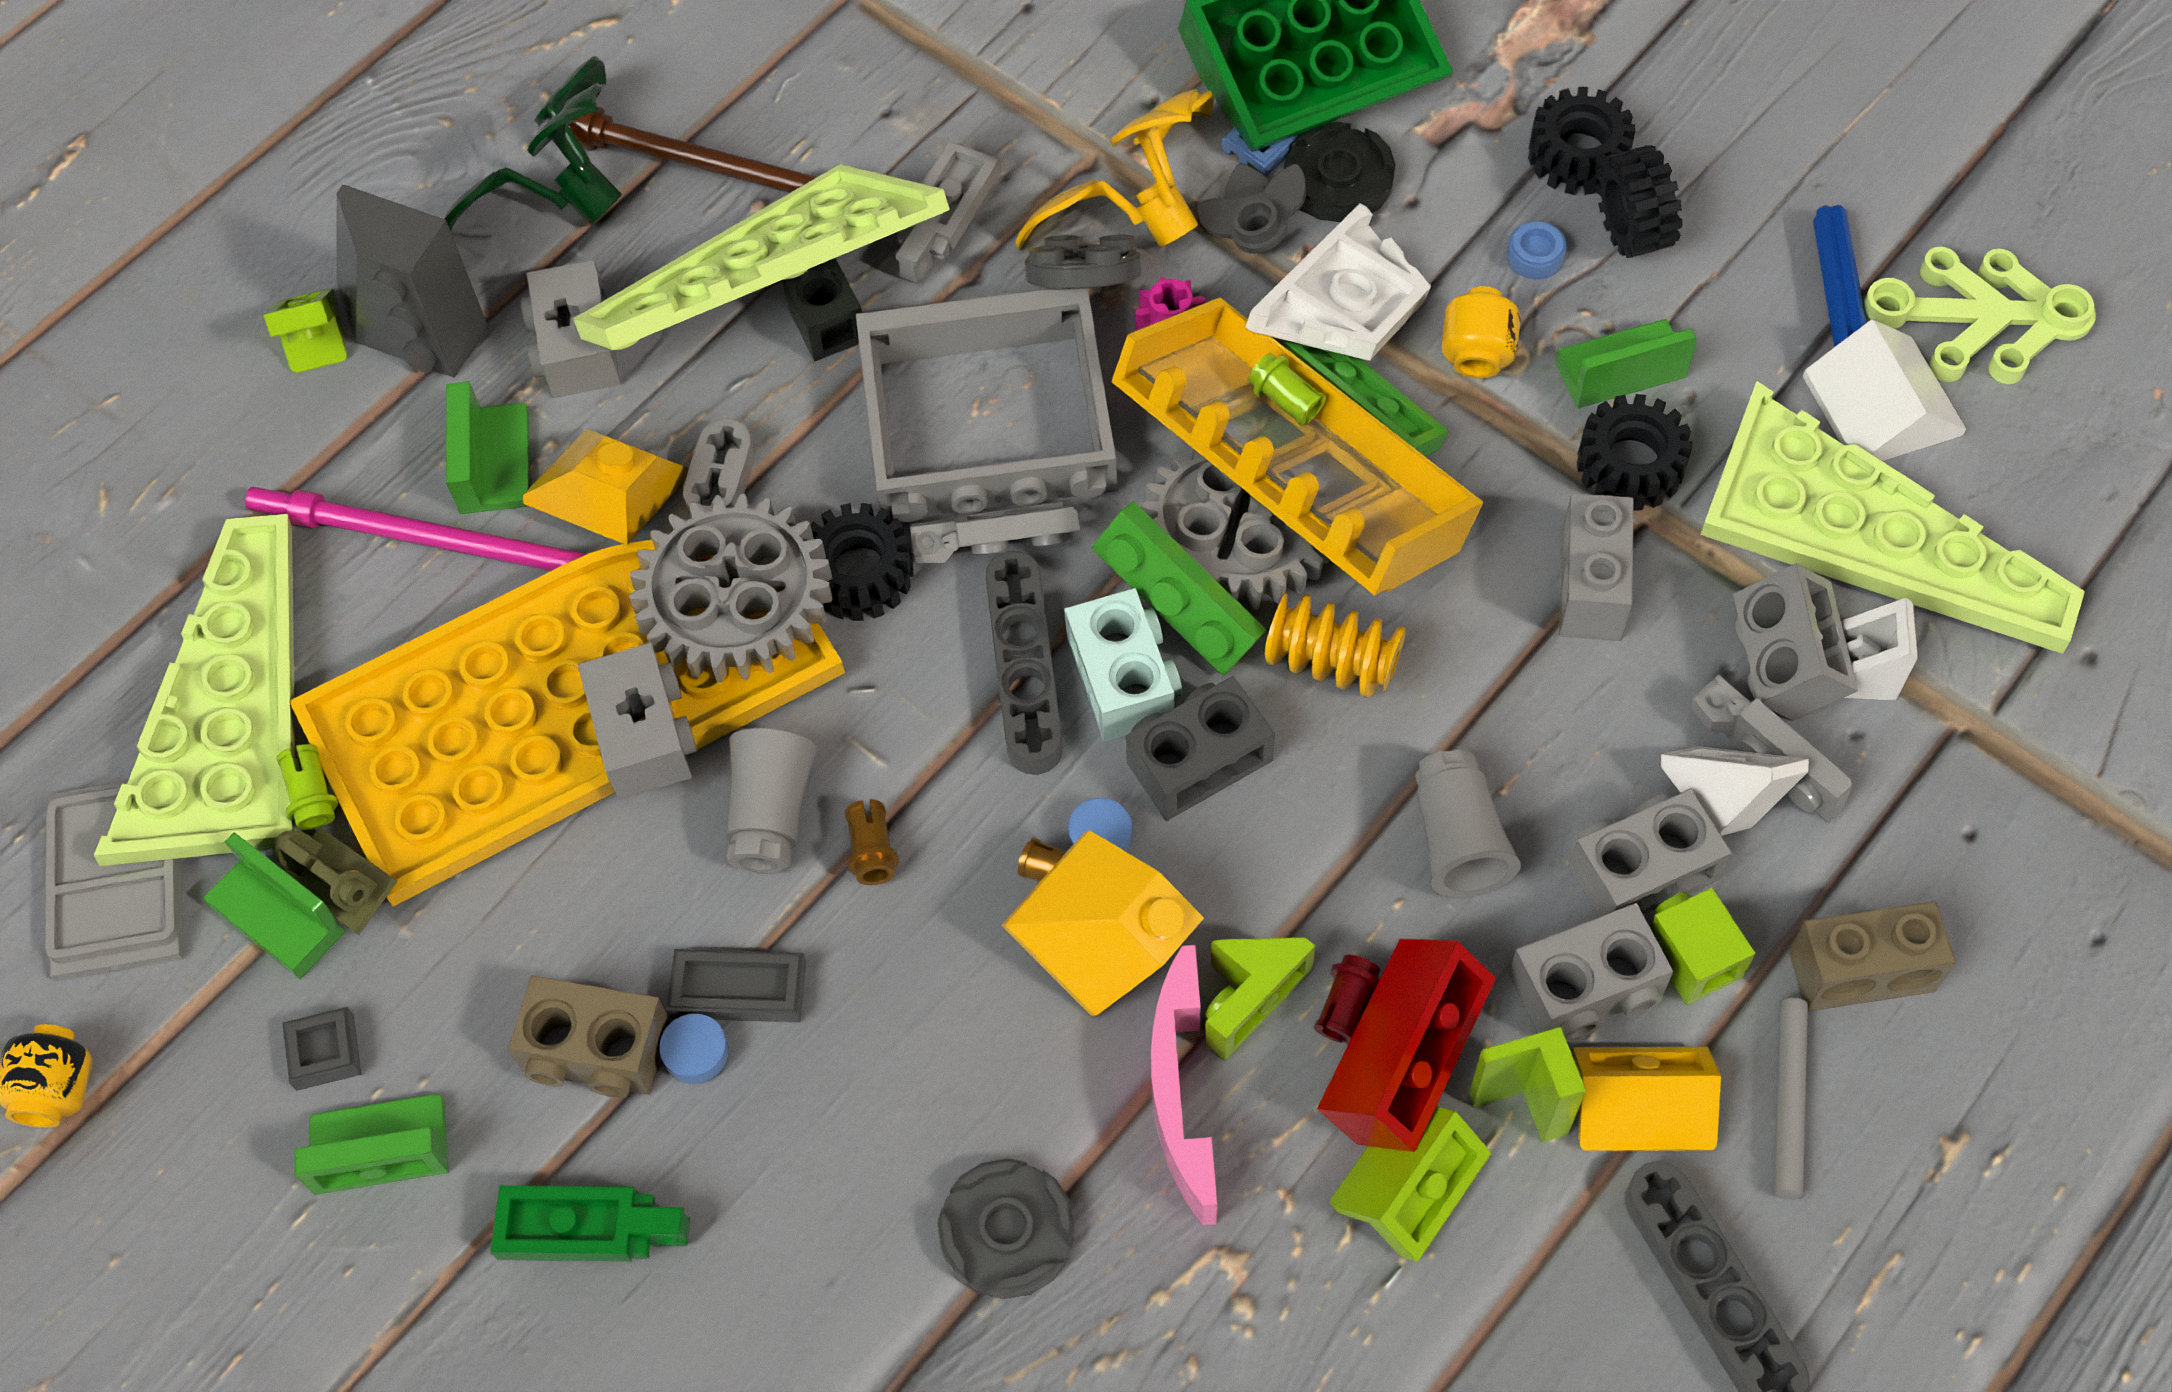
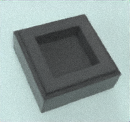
(321, 1048)

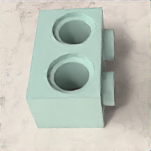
(1111, 665)

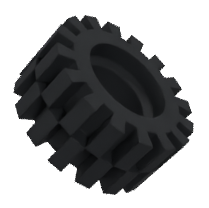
(1583, 116)
(1639, 201)
(1638, 424)
(872, 533)

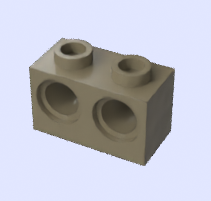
(1871, 956)
(596, 1021)

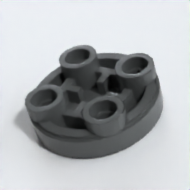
(1075, 266)

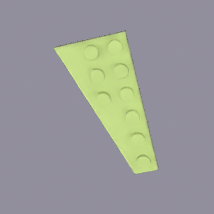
(775, 244)
(1866, 524)
(219, 712)

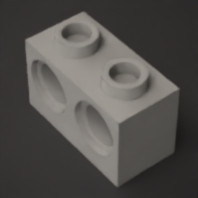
(1596, 567)
(1794, 642)
(1655, 866)
(1581, 960)

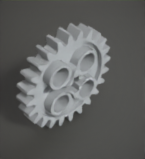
(1199, 509)
(731, 587)

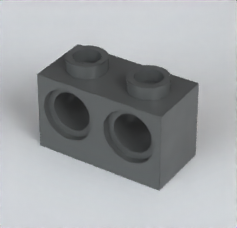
(1210, 758)

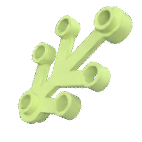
(1986, 310)

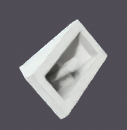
(1881, 649)
(1733, 784)

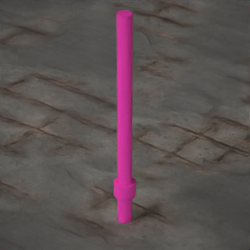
(311, 510)

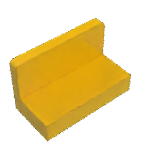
(1648, 1098)

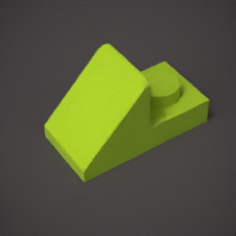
(308, 329)
(1264, 976)

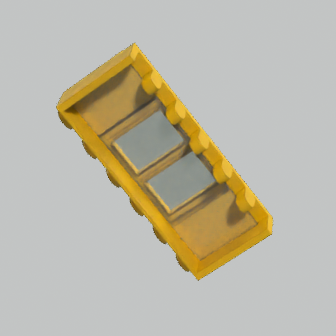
(1335, 482)

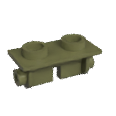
(335, 874)

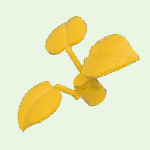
(1161, 203)

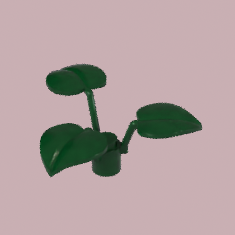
(581, 180)

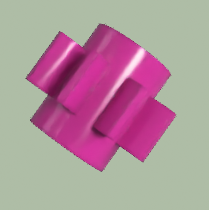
(1165, 300)

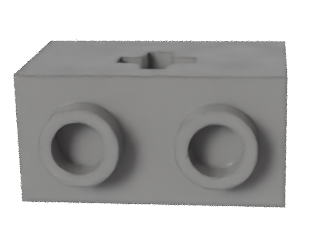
(560, 353)
(643, 752)

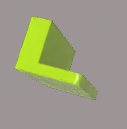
(1541, 1070)
(1413, 1192)

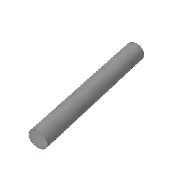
(1791, 1099)

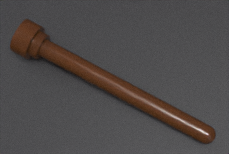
(599, 130)

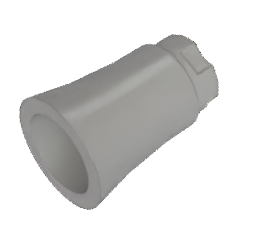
(766, 797)
(1462, 827)

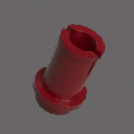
(1347, 998)

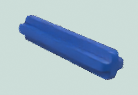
(1839, 272)

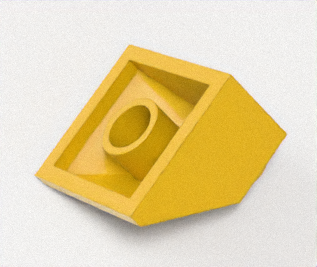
(606, 486)
(1101, 922)

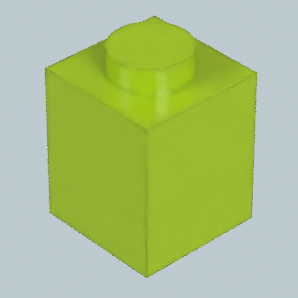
(1700, 944)

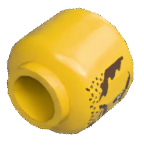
(1480, 332)

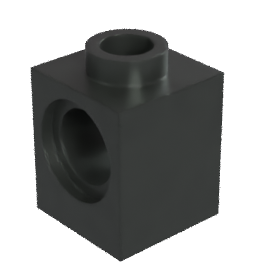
(823, 309)

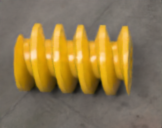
(1333, 646)

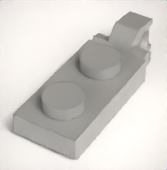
(966, 181)
(990, 530)
(1762, 731)

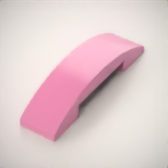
(1187, 1159)

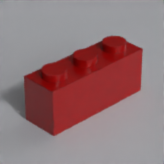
(1407, 1044)

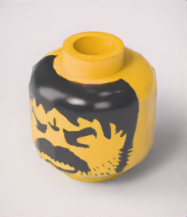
(43, 1076)

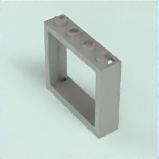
(977, 327)

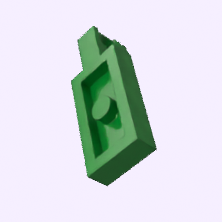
(582, 1224)

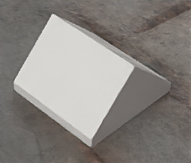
(1882, 394)

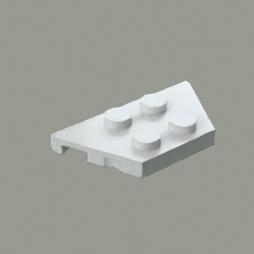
(1344, 293)

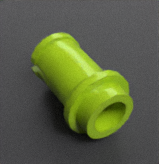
(1286, 388)
(308, 795)

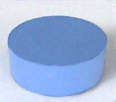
(1536, 250)
(1103, 818)
(694, 1048)

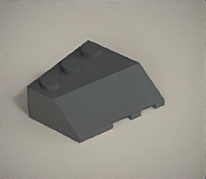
(404, 283)

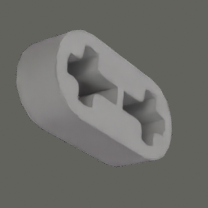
(706, 468)

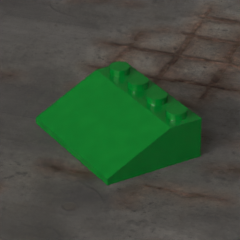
(1308, 61)

